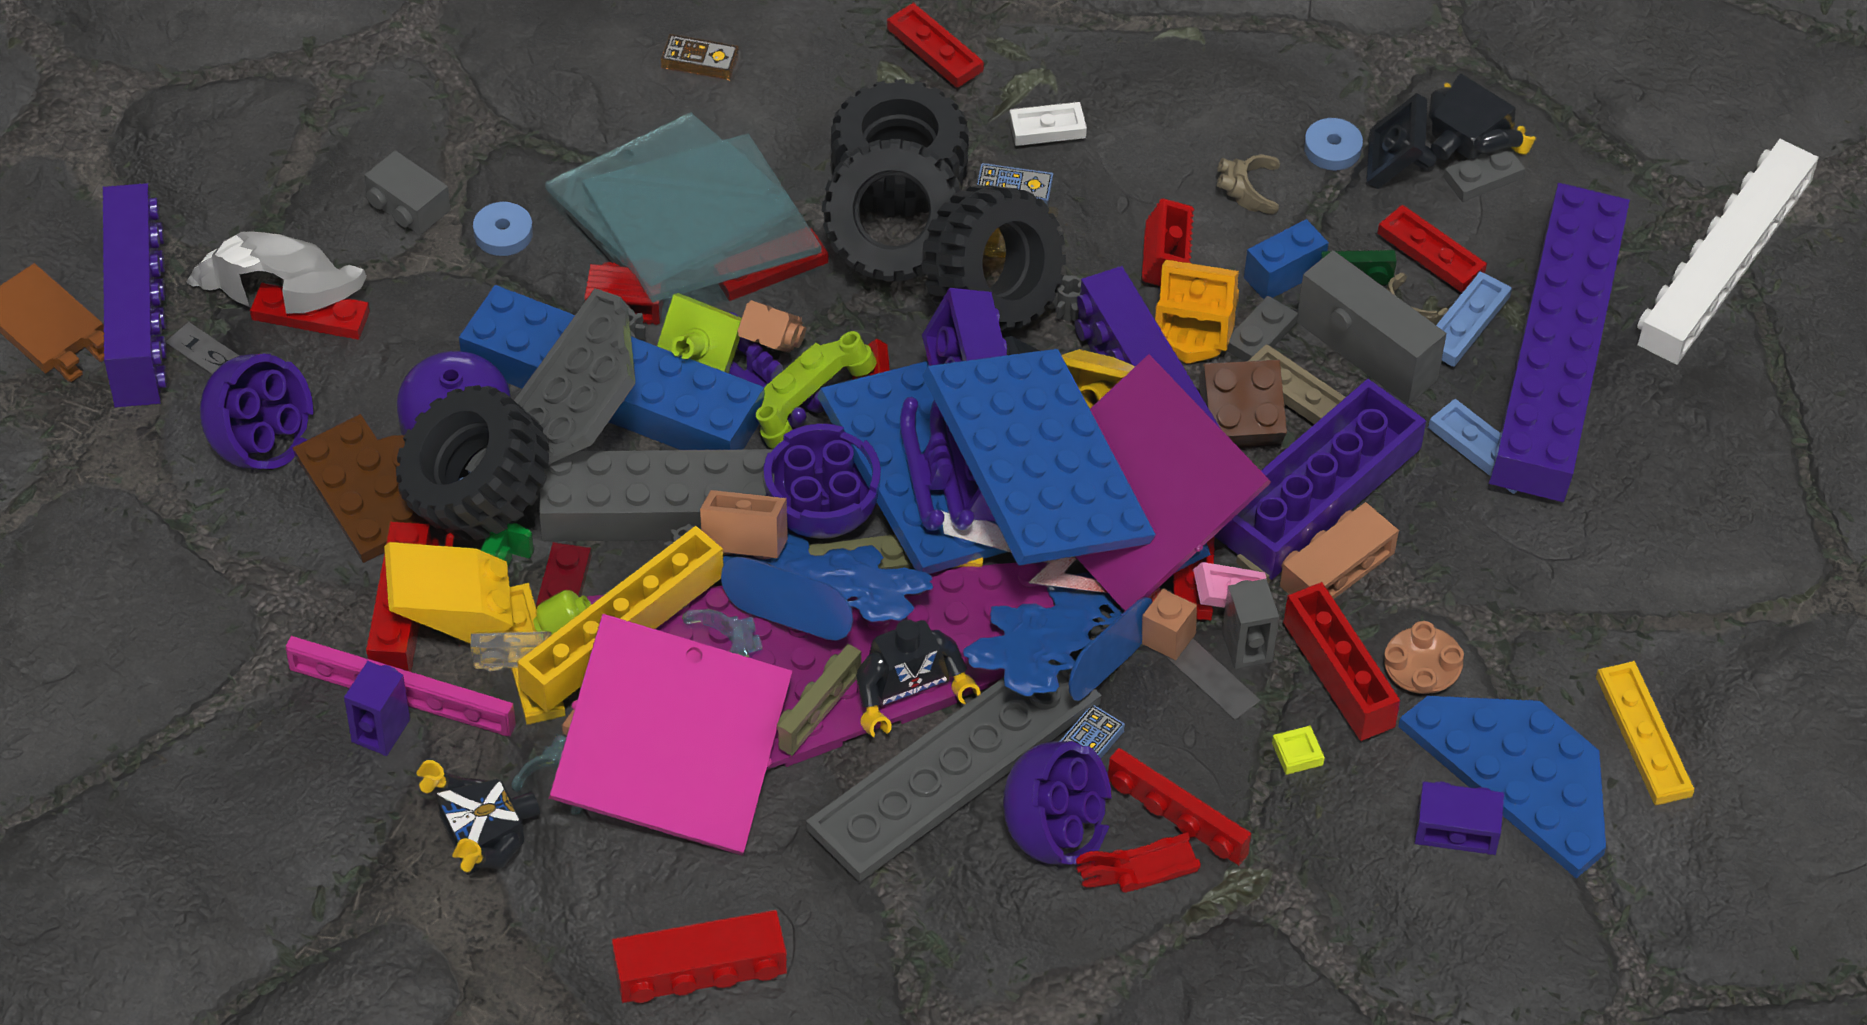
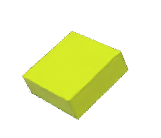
(1298, 750)

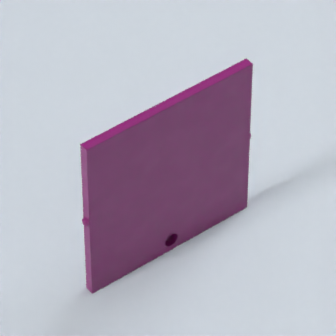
(1180, 471)

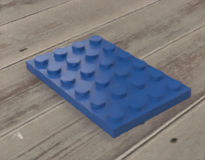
(872, 412)
(1038, 456)

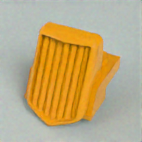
(1197, 309)

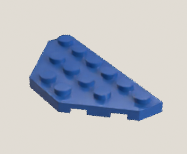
(1532, 757)

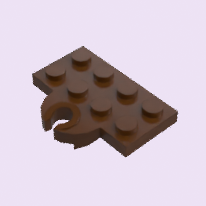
(358, 482)

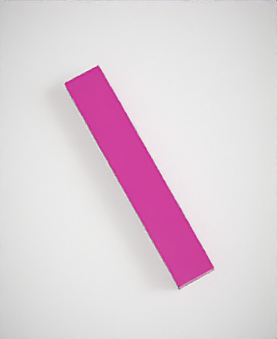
(421, 691)

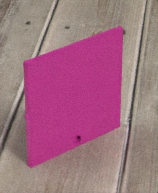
(671, 734)

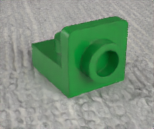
(511, 541)

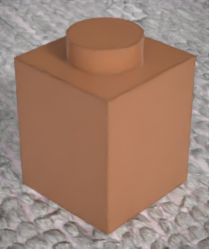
(1169, 624)

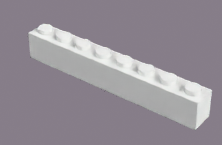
(1726, 252)

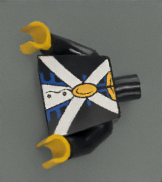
(478, 816)

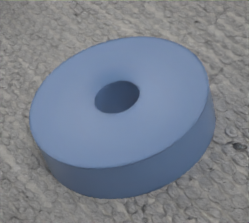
(1331, 131)
(500, 215)

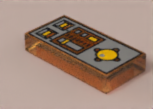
(699, 56)

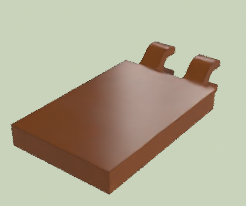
(48, 322)

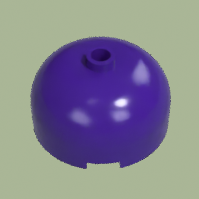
(440, 375)
(252, 402)
(821, 480)
(1050, 798)

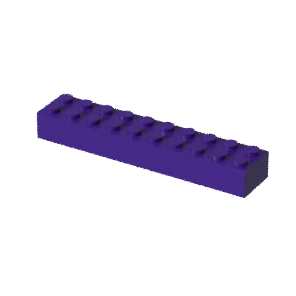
(1560, 343)

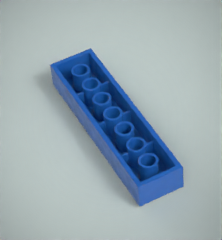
(672, 396)

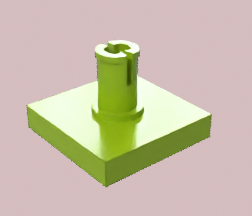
(700, 332)

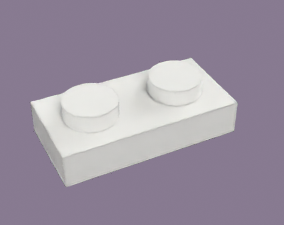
(1047, 123)

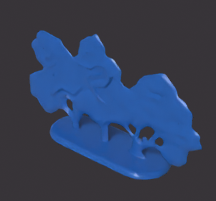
(814, 590)
(1045, 634)

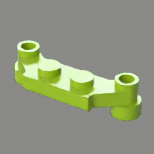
(805, 377)

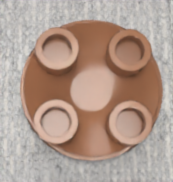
(1423, 659)

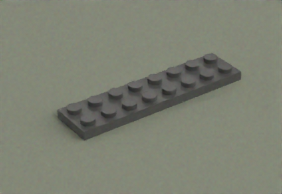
(942, 773)

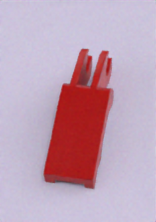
(1139, 866)

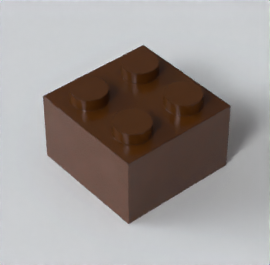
(1246, 401)

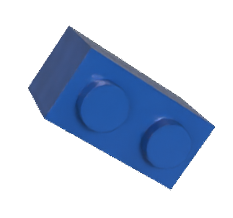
(1283, 259)

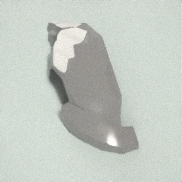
(307, 272)

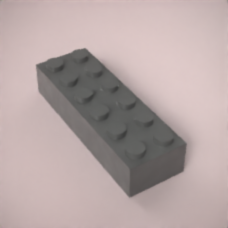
(640, 491)

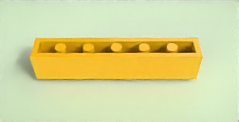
(645, 598)

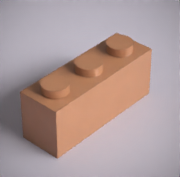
(1342, 553)

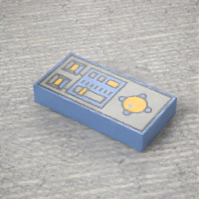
(1022, 179)
(1096, 730)

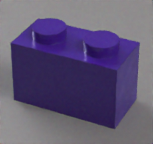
(377, 707)
(1459, 817)

